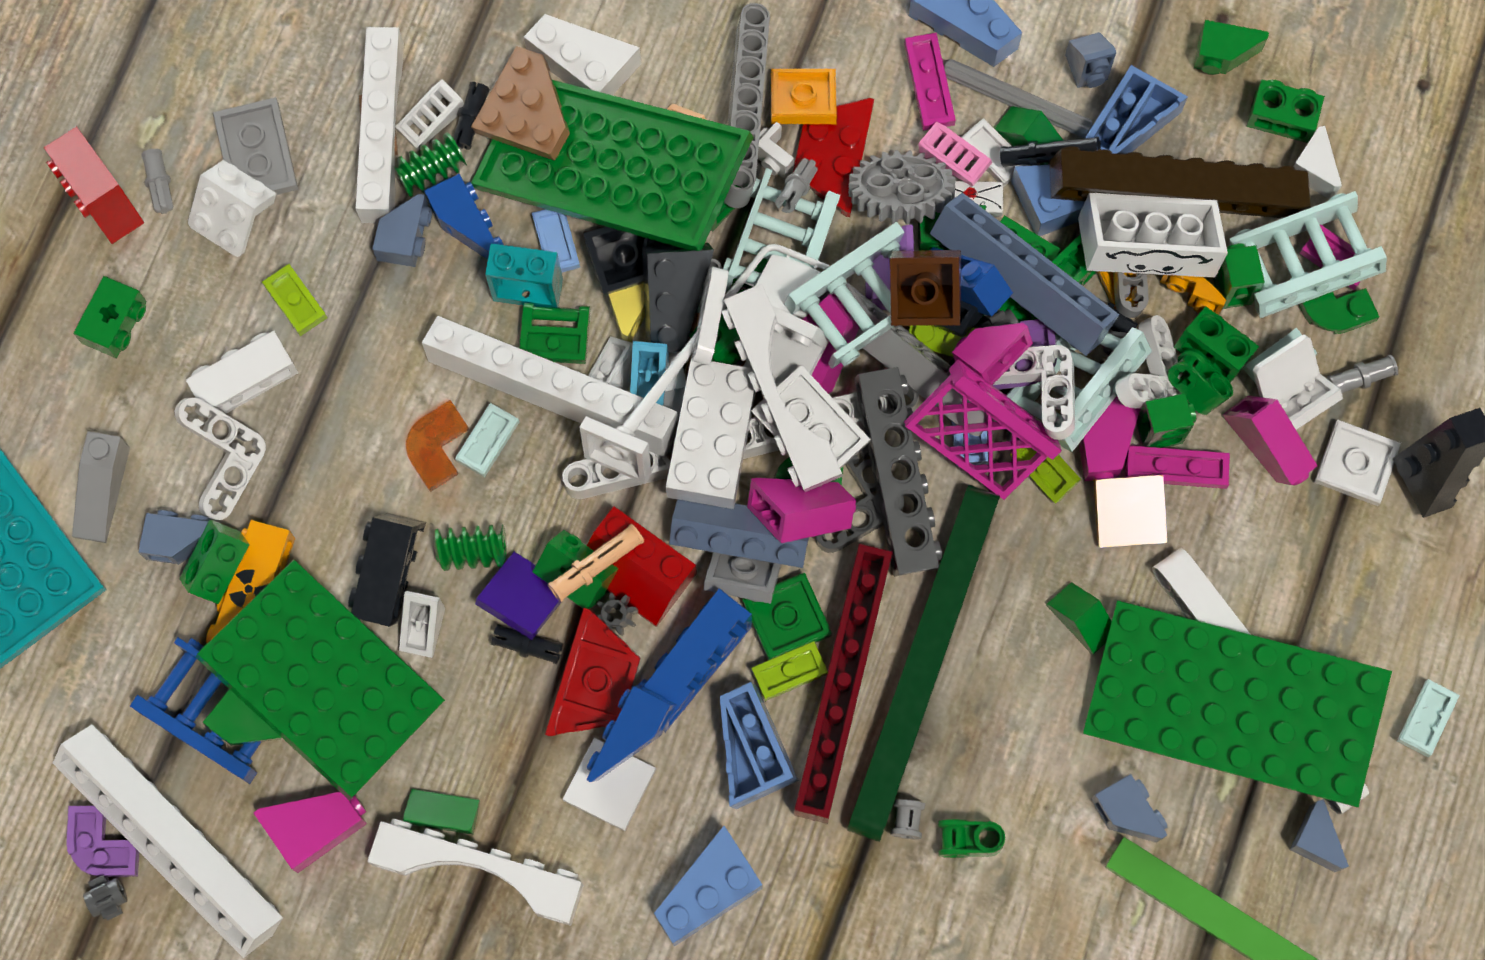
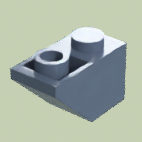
(1090, 59)
(401, 232)
(170, 538)
(1128, 812)

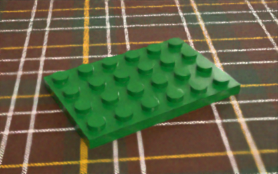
(320, 679)

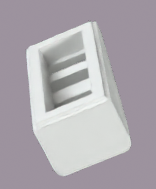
(431, 99)

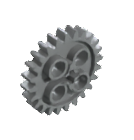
(901, 187)

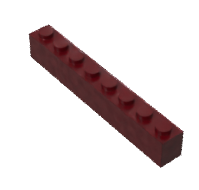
(843, 684)

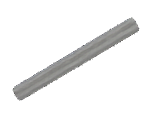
(1016, 97)

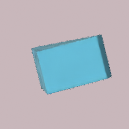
(648, 365)

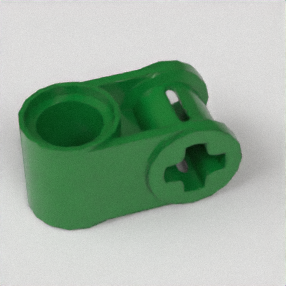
(1202, 383)
(967, 838)

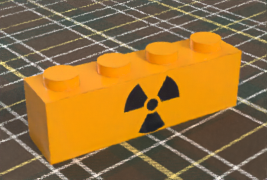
(262, 562)

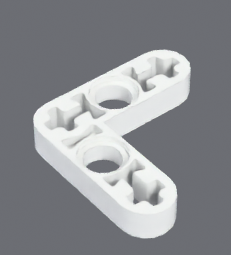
(710, 311)
(1044, 371)
(1139, 388)
(234, 456)

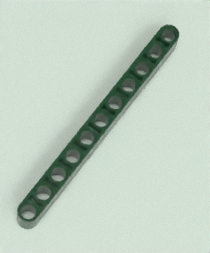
(923, 664)

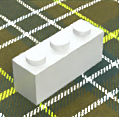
(243, 373)

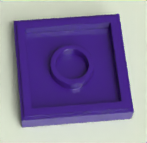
(518, 597)

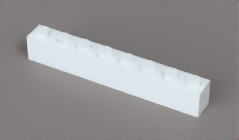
(544, 382)
(167, 840)

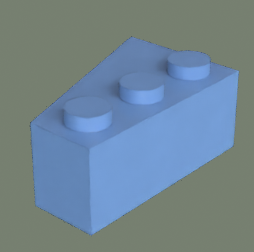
(975, 24)
(1136, 112)
(753, 747)
(708, 890)

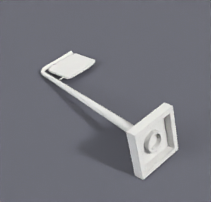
(619, 447)

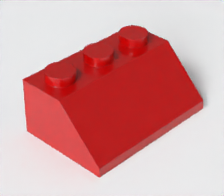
(650, 573)

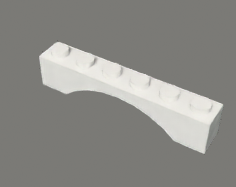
(377, 130)
(755, 323)
(407, 851)

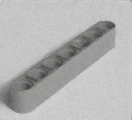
(753, 36)
(918, 363)

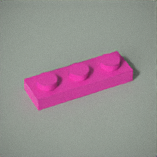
(929, 80)
(1180, 466)

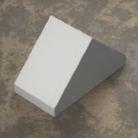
(1320, 163)
(420, 623)

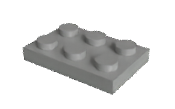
(257, 143)

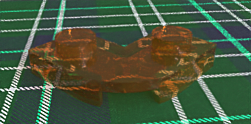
(426, 443)

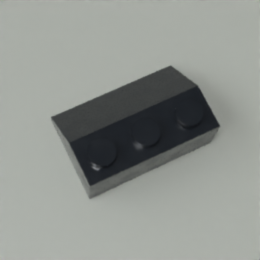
(617, 257)

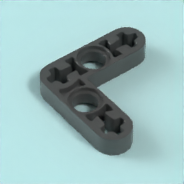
(868, 505)

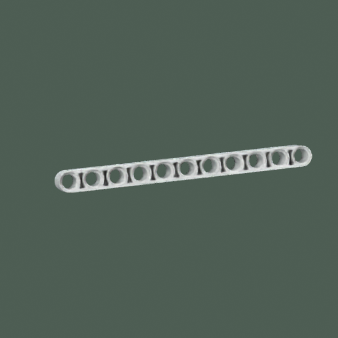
(759, 445)

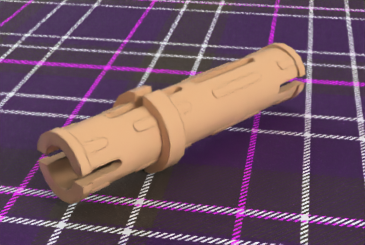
(595, 563)

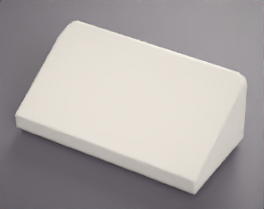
(614, 364)

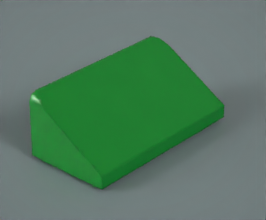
(441, 811)

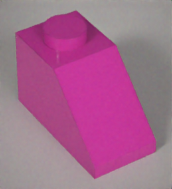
(993, 349)

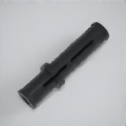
(1038, 153)

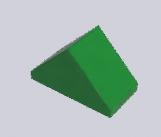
(1026, 125)
(1082, 616)

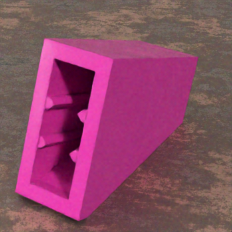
(846, 326)
(1271, 438)
(1108, 441)
(800, 514)
(311, 826)

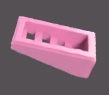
(937, 142)

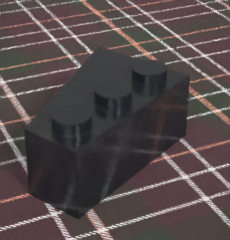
(1442, 461)
(384, 568)

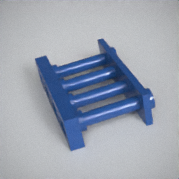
(183, 724)

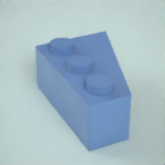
(1034, 193)

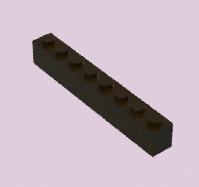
(1237, 188)

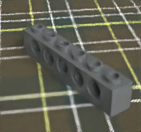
(904, 558)

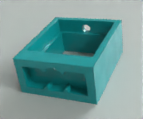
(522, 270)

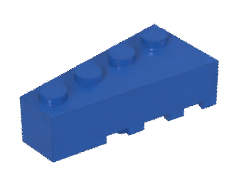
(699, 652)

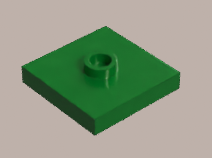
(790, 619)

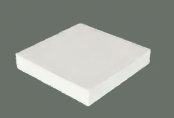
(1357, 463)
(614, 795)

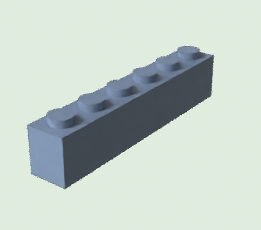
(1032, 277)

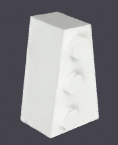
(583, 55)

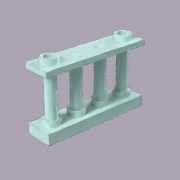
(811, 238)
(1333, 274)
(834, 281)
(1100, 390)

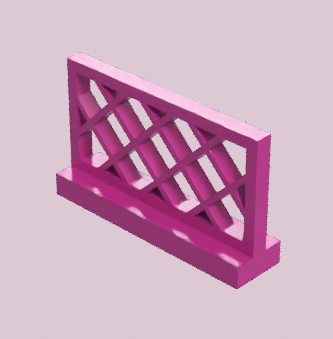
(996, 406)

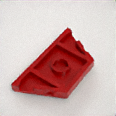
(836, 150)
(593, 679)

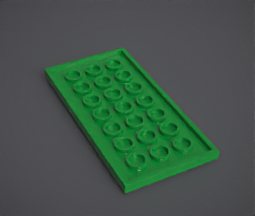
(625, 168)
(1238, 703)

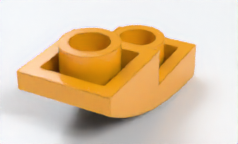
(1201, 291)

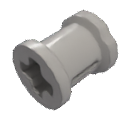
(907, 819)

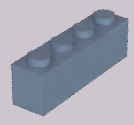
(731, 533)

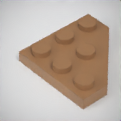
(524, 107)

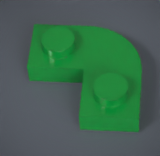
(1341, 313)

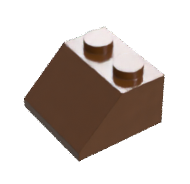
(925, 287)

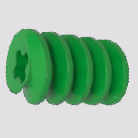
(429, 164)
(470, 548)

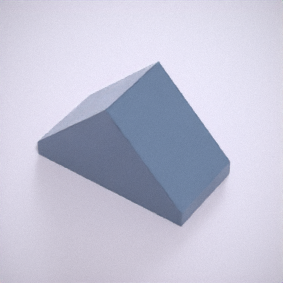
(1319, 840)

